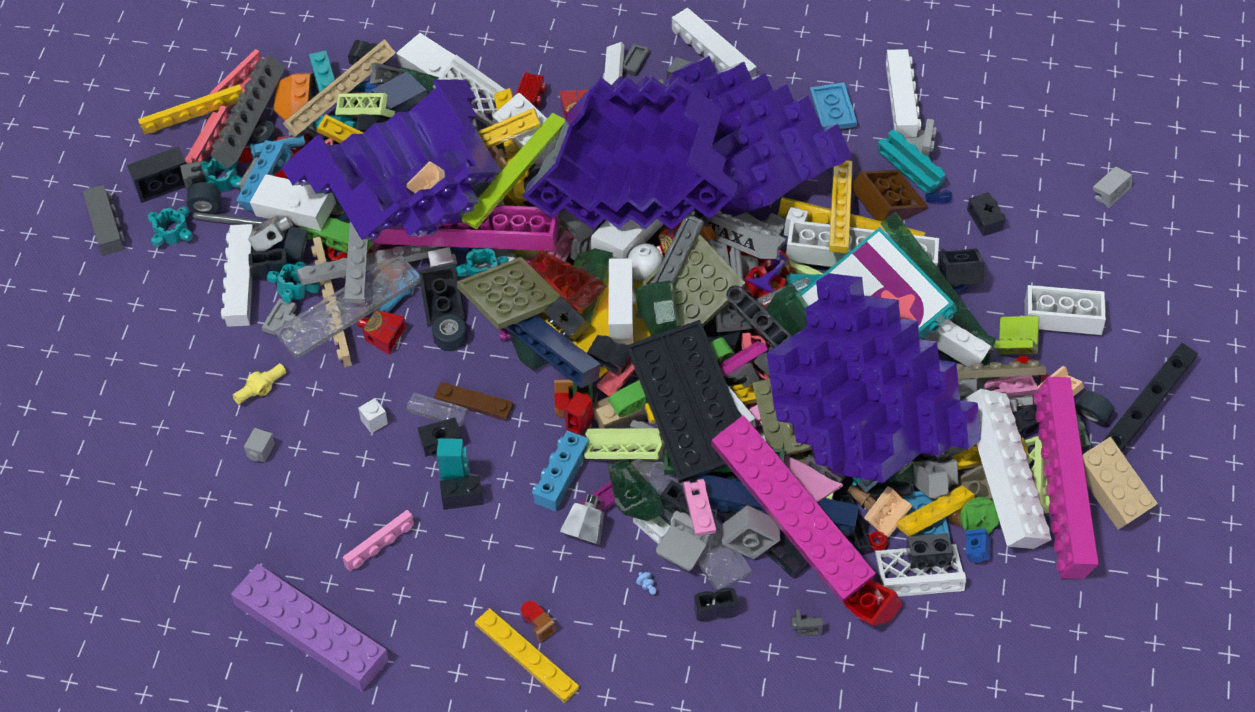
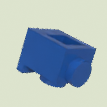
(978, 545)

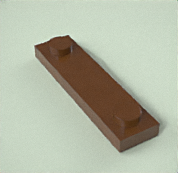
(474, 401)

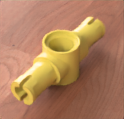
(259, 384)

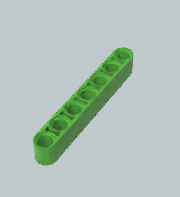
(633, 398)

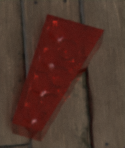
(568, 281)

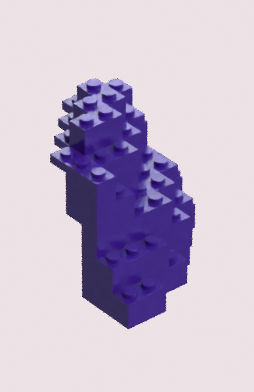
(764, 134)
(635, 156)
(374, 167)
(867, 385)

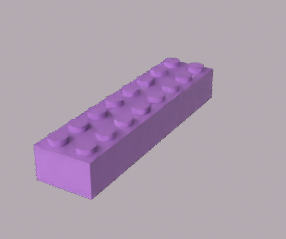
(310, 627)

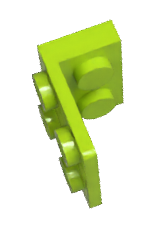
(1018, 335)

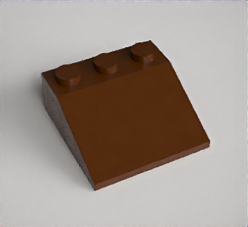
(886, 193)

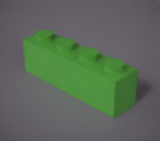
(333, 235)

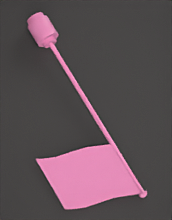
(814, 482)

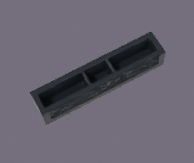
(860, 537)

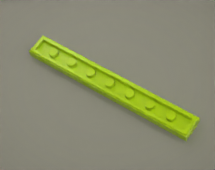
(514, 170)

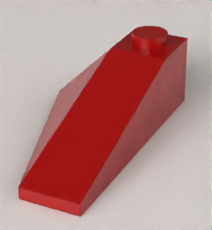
(873, 603)

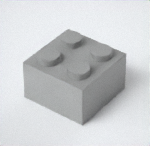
(750, 532)

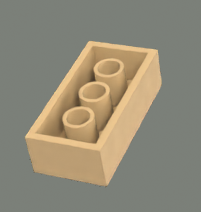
(1116, 484)

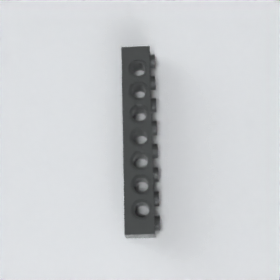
(247, 111)

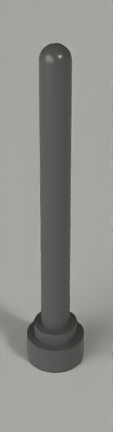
(227, 219)

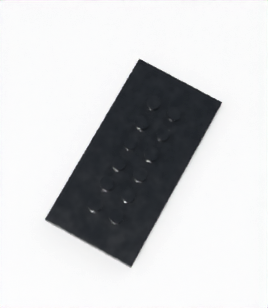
(685, 396)

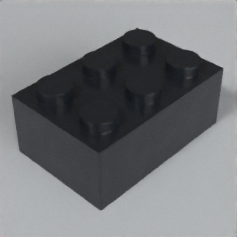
(158, 174)

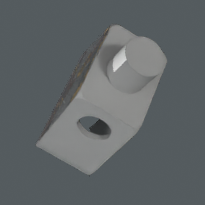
(269, 233)

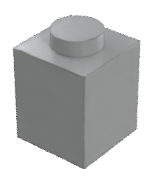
(259, 445)

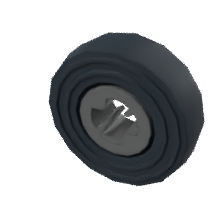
(263, 131)

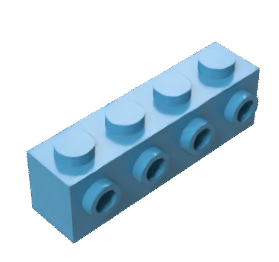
(269, 162)
(560, 471)

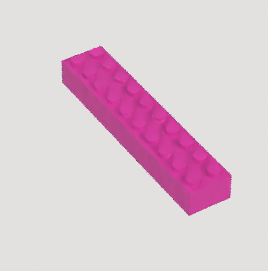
(503, 229)
(1065, 478)
(792, 509)

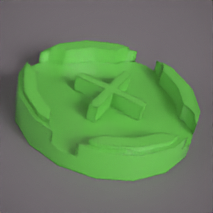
(979, 514)

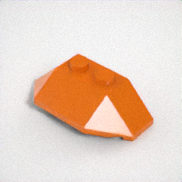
(293, 94)

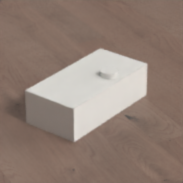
(425, 56)
(298, 203)
(623, 240)
(621, 300)
(1066, 309)

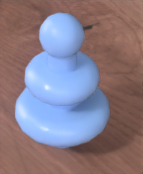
(646, 582)

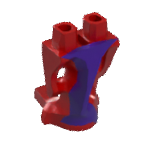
(769, 272)

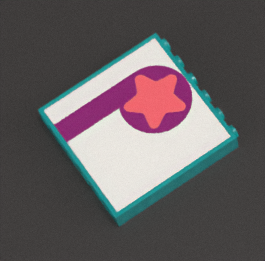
(893, 275)

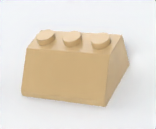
(608, 419)

